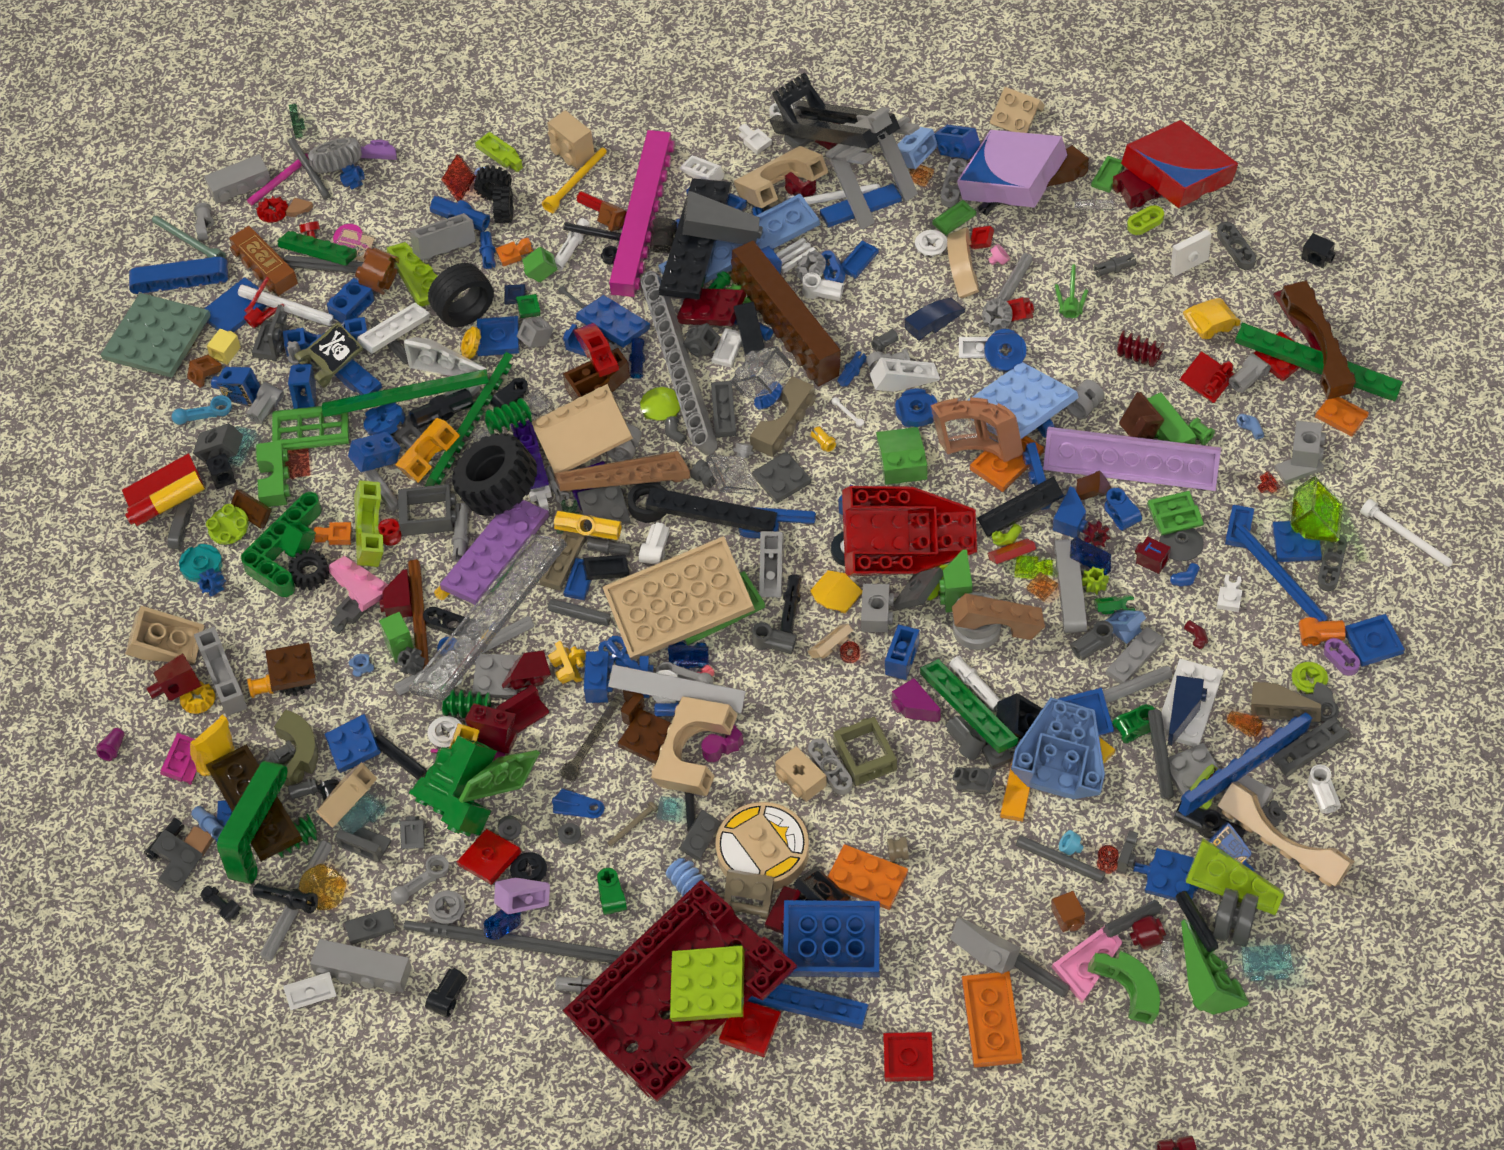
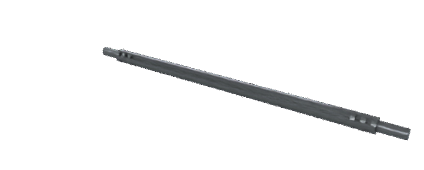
(515, 941)

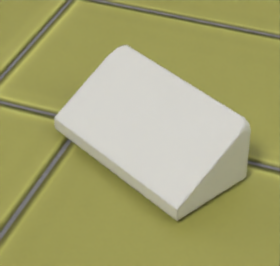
(972, 347)

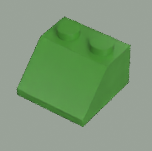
(955, 581)

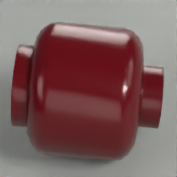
(1147, 932)

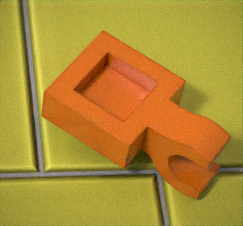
(512, 253)
(337, 534)

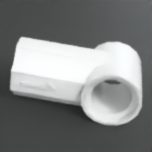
(816, 287)
(654, 548)
(1323, 790)

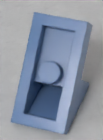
(1126, 624)

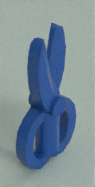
(620, 657)

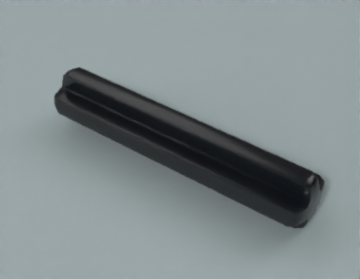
(400, 757)
(1197, 921)

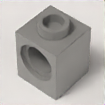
(535, 332)

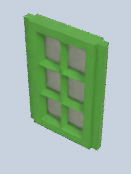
(308, 428)

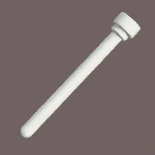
(835, 195)
(1371, 509)

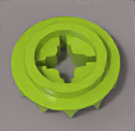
(1314, 671)

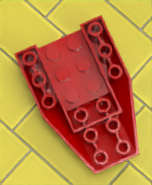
(903, 530)

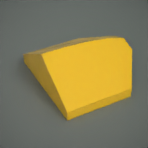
(836, 591)

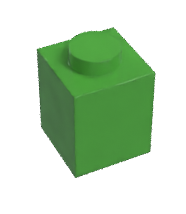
(539, 264)

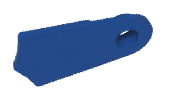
(576, 804)

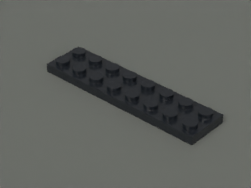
(692, 255)

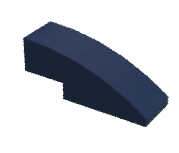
(933, 317)

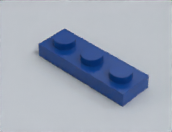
(1036, 472)

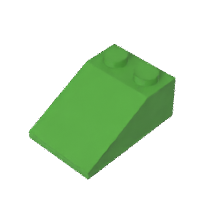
(902, 455)

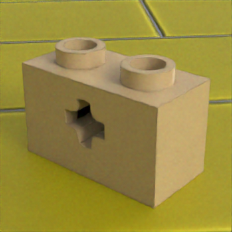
(800, 774)

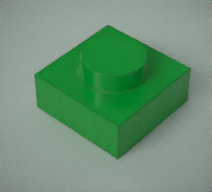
(528, 306)

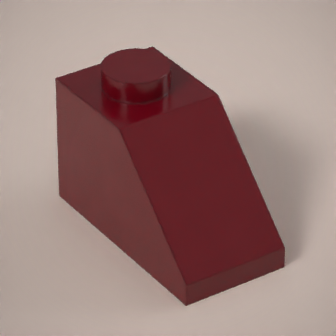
(397, 596)

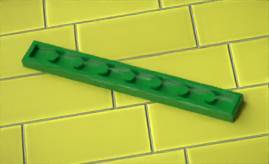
(405, 393)

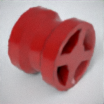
(386, 528)

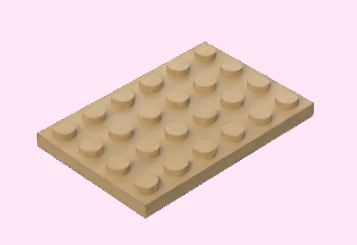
(678, 598)

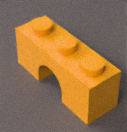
(434, 439)

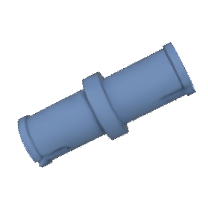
(207, 821)

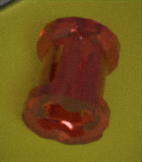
(1111, 863)

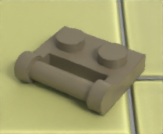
(749, 886)

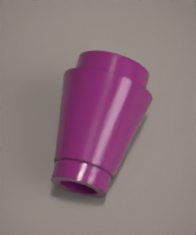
(110, 745)

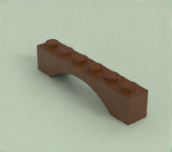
(1302, 305)

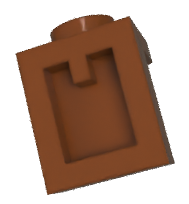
(611, 216)
(201, 368)

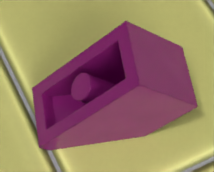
(915, 702)

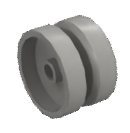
(981, 637)

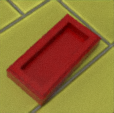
(1011, 551)

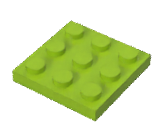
(707, 983)

